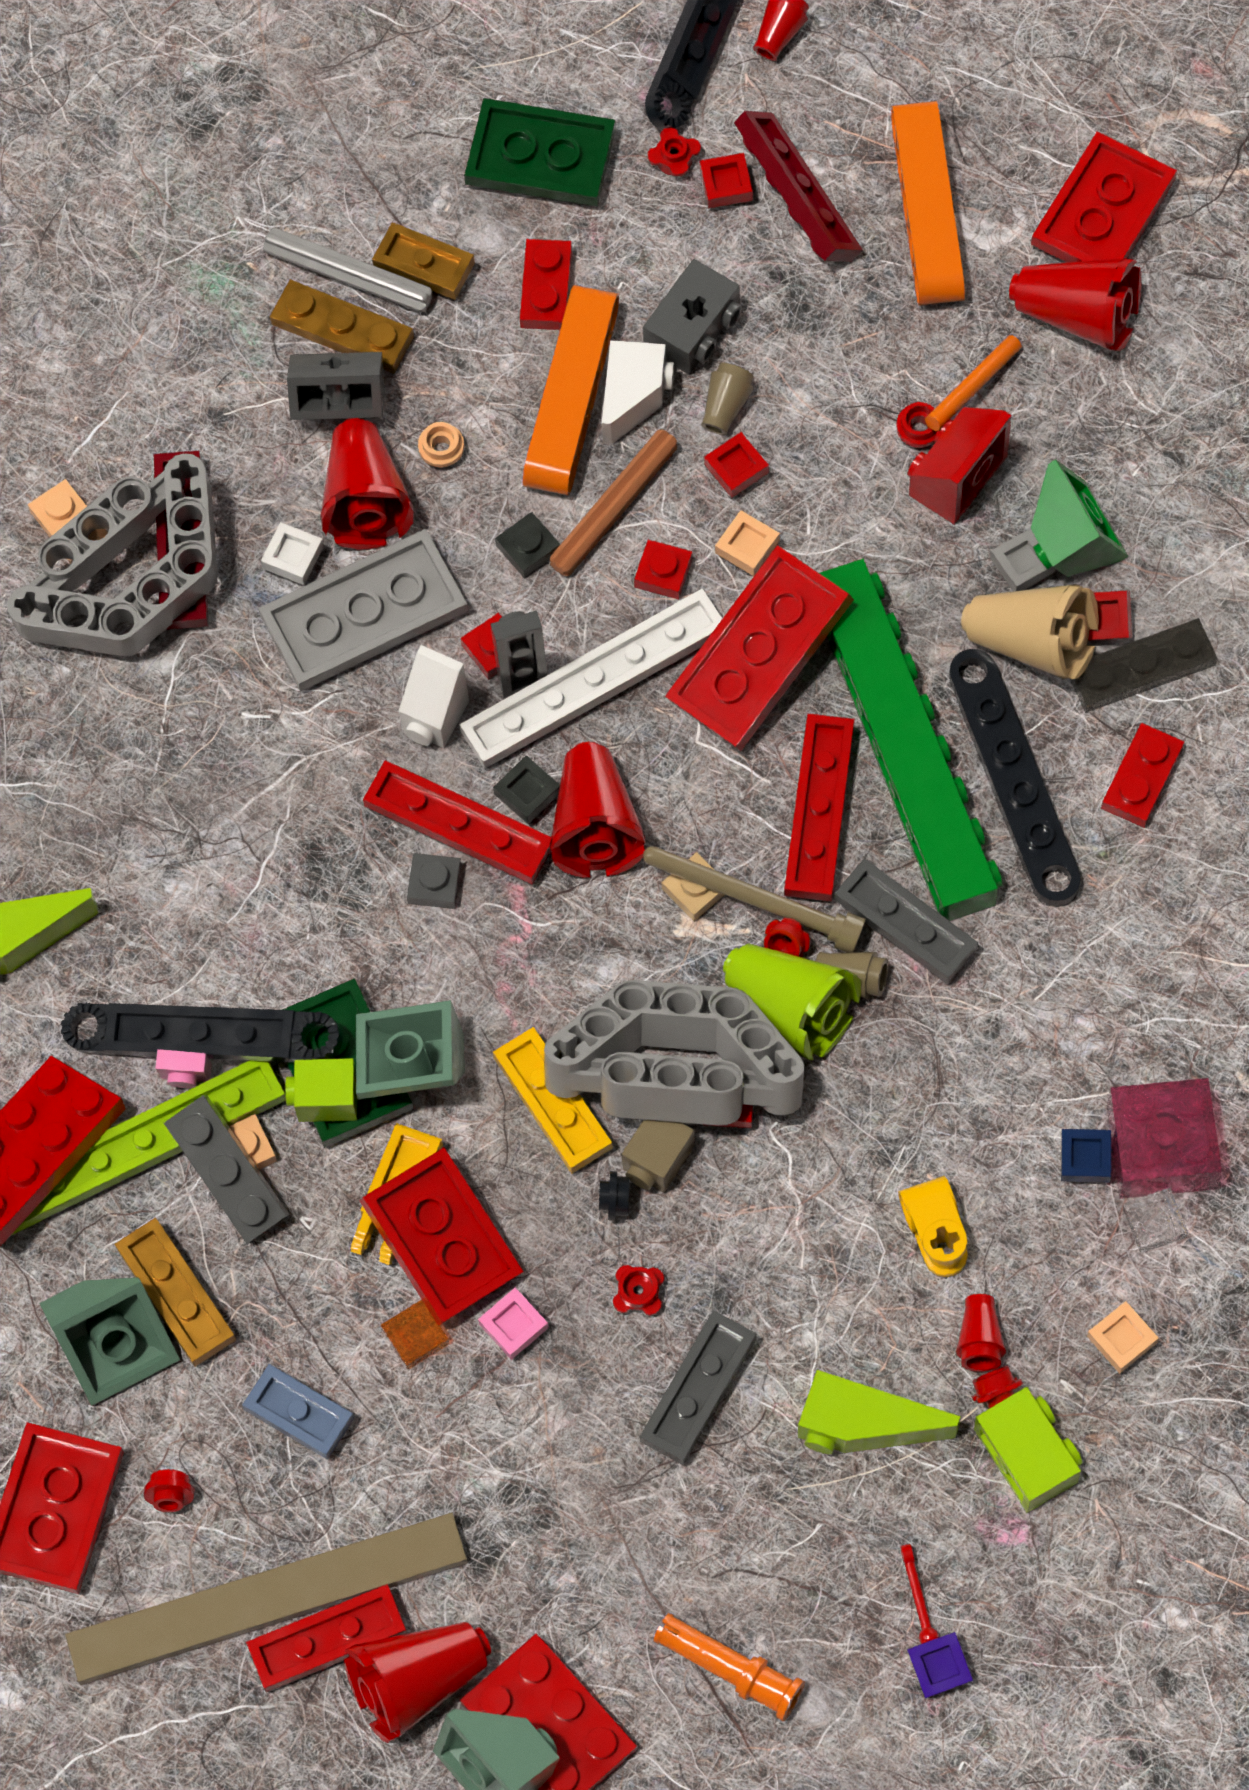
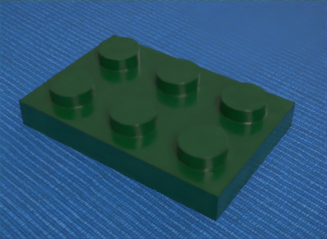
(540, 152)
(342, 1005)

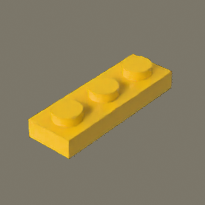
(564, 1121)

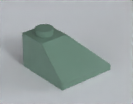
(408, 1049)
(109, 1334)
(495, 1751)

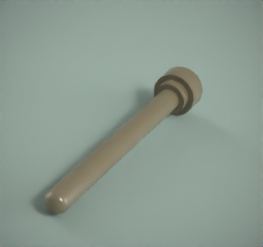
(840, 929)

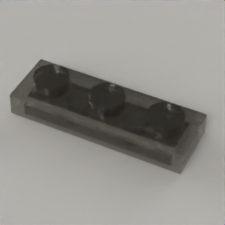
(1144, 665)

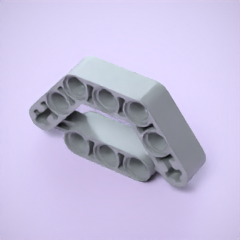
(53, 588)
(599, 1046)

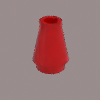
(779, 26)
(980, 1335)

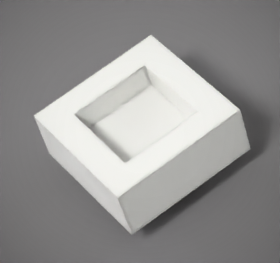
(292, 553)

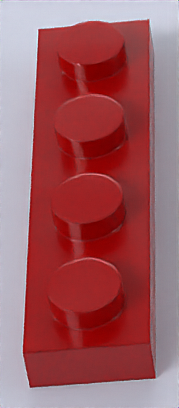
(819, 807)
(458, 822)

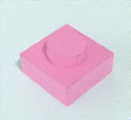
(183, 1068)
(513, 1323)

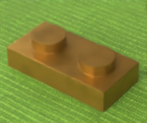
(424, 260)

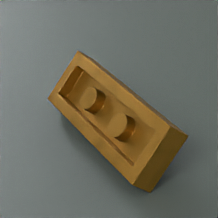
(340, 324)
(175, 1292)

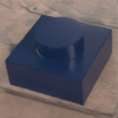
(1085, 1155)

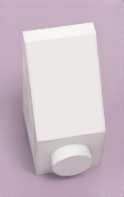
(633, 386)
(433, 698)

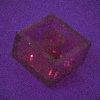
(1164, 1137)

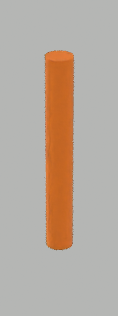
(973, 383)

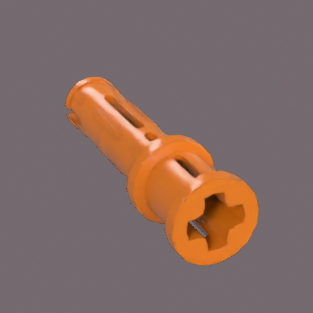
(749, 1676)

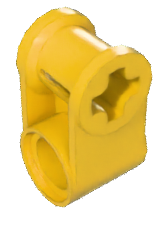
(935, 1220)

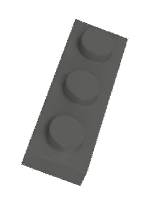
(518, 651)
(906, 921)
(226, 1169)
(698, 1387)

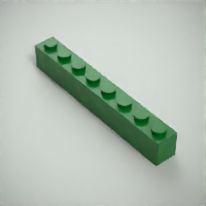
(908, 750)

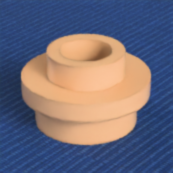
(441, 433)

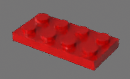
(759, 647)
(46, 1134)

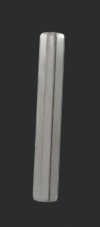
(348, 270)

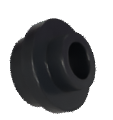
(614, 1196)

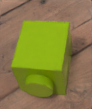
(323, 1090)

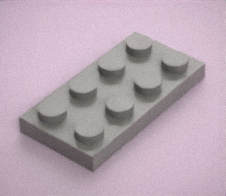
(363, 609)

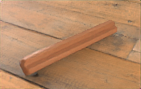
(613, 502)

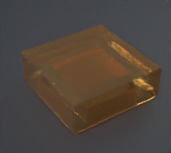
(414, 1334)

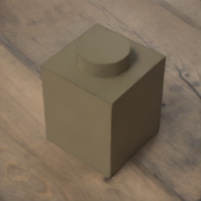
(657, 1153)

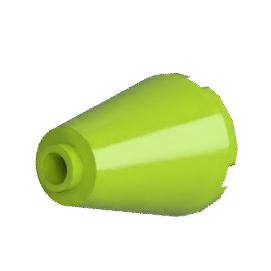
(796, 994)

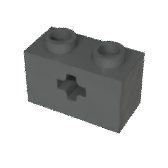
(694, 316)
(336, 385)

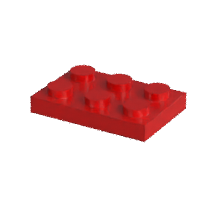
(1104, 203)
(441, 1236)
(55, 1506)
(544, 1691)

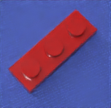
(324, 1637)

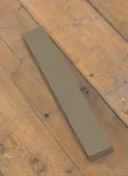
(265, 1599)

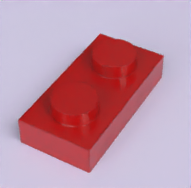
(545, 283)
(1142, 775)

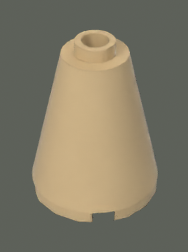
(1037, 627)

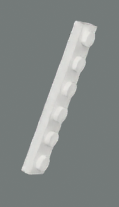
(591, 679)

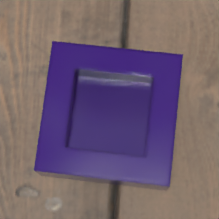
(939, 1664)

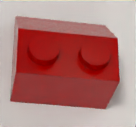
(960, 461)

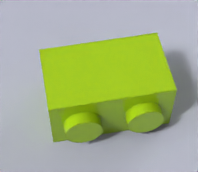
(1028, 1448)

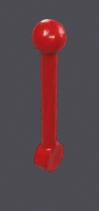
(927, 1632)

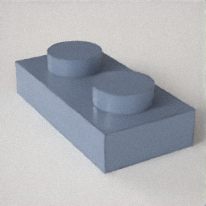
(298, 1411)

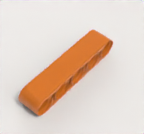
(927, 203)
(571, 390)

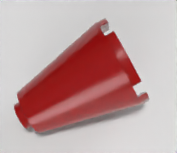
(1082, 298)
(363, 489)
(594, 816)
(413, 1673)

